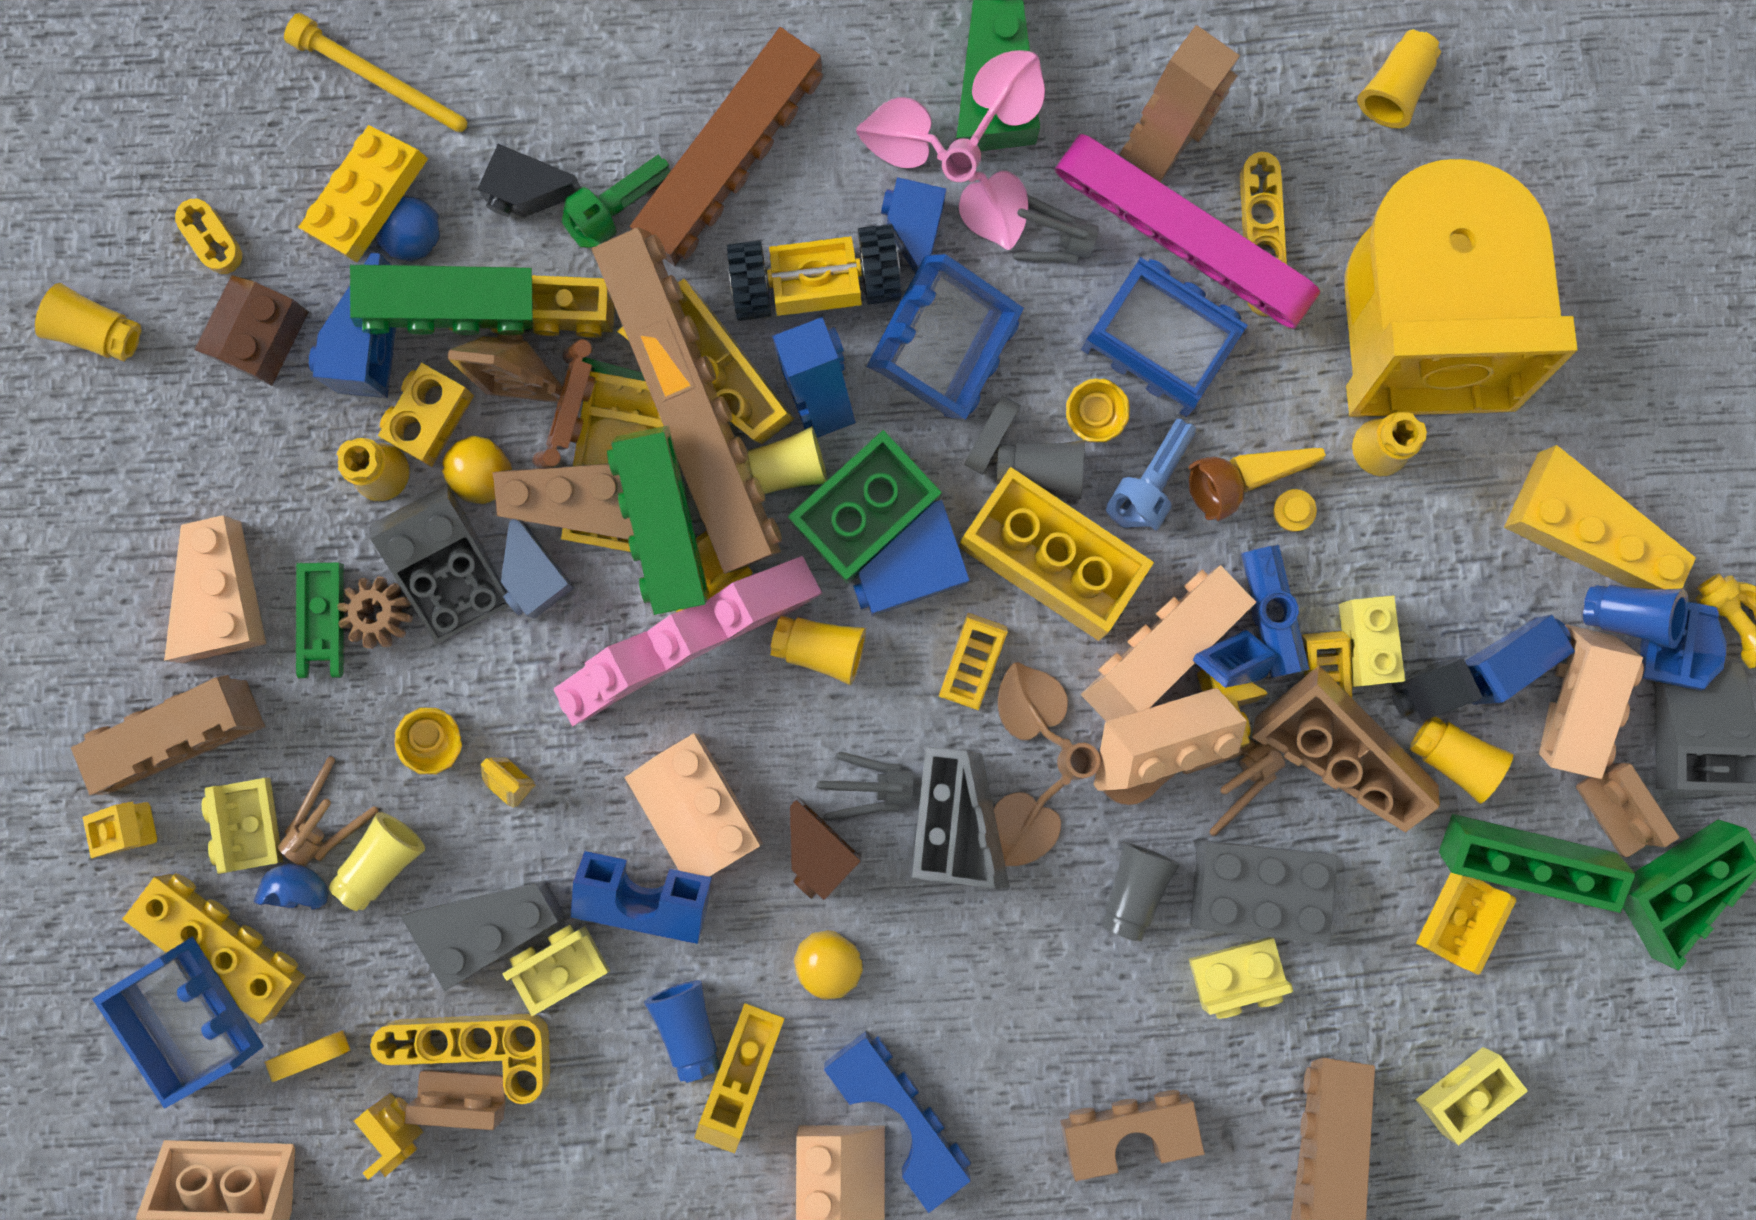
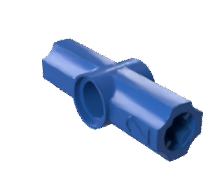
(1269, 582)

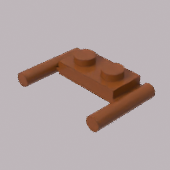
(575, 389)

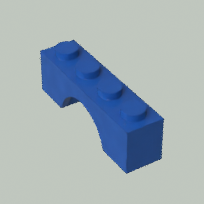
(865, 1075)

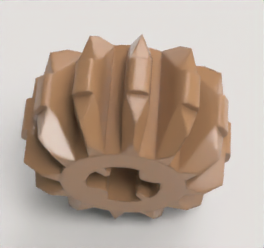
(362, 605)

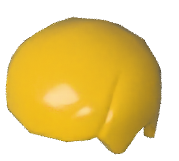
(1097, 410)
(470, 468)
(428, 740)
(828, 965)

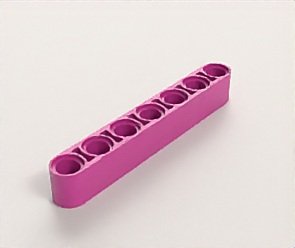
(1187, 231)

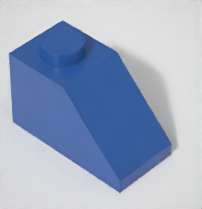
(915, 217)

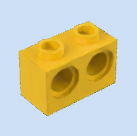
(435, 419)

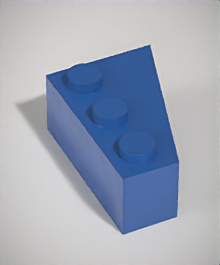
(813, 372)

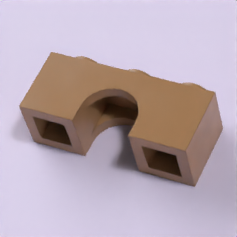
(1094, 1136)

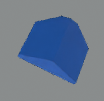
(1697, 656)

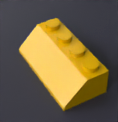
(1055, 554)

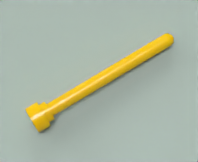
(305, 35)

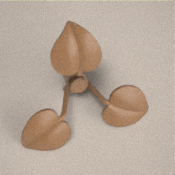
(1030, 704)

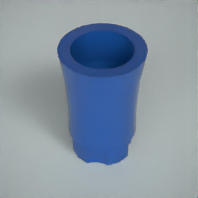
(1638, 612)
(685, 1029)

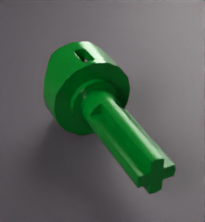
(600, 209)

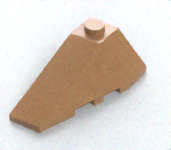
(506, 368)

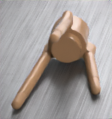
(1258, 764)
(304, 837)

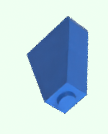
(914, 565)
(1519, 658)

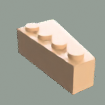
(1167, 648)

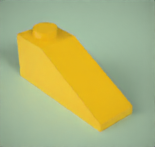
(739, 1078)

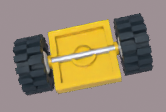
(814, 274)

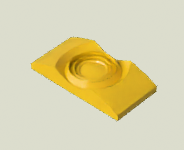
(614, 409)

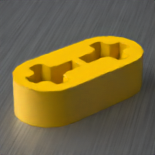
(201, 241)
(307, 1056)

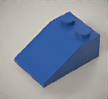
(349, 358)

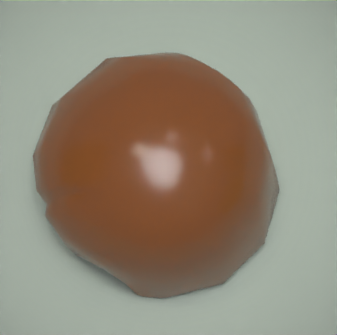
(1216, 487)

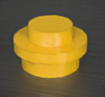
(1294, 510)

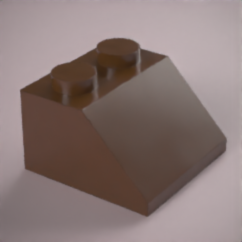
(252, 329)
(818, 852)

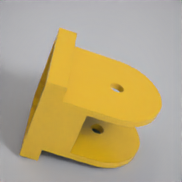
(1454, 296)

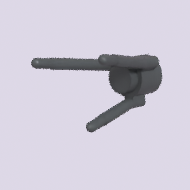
(1075, 235)
(893, 787)

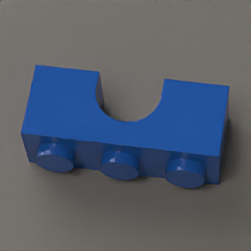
(608, 897)

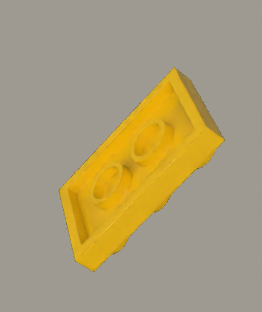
(363, 193)

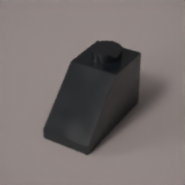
(523, 184)
(1435, 690)

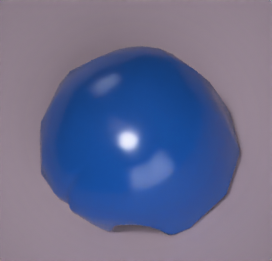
(410, 230)
(292, 886)

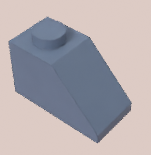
(530, 573)

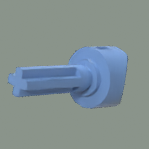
(1145, 501)

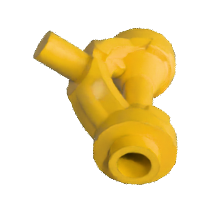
(1727, 596)

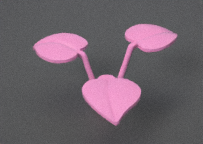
(1011, 89)

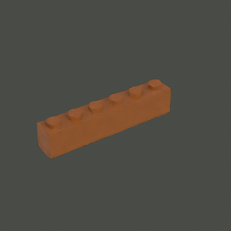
(730, 144)

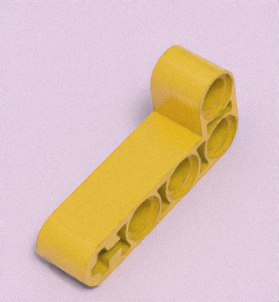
(463, 1048)

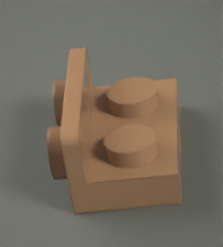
(1626, 810)
(457, 1100)

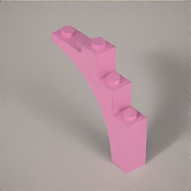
(684, 637)

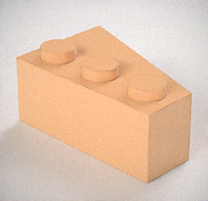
(212, 593)
(1591, 703)

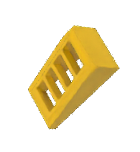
(1271, 466)
(985, 626)
(1342, 657)
(506, 780)

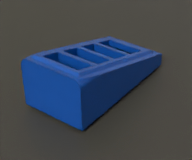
(1237, 660)

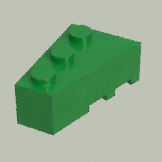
(1688, 888)

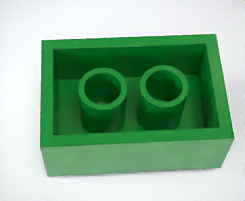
(864, 506)

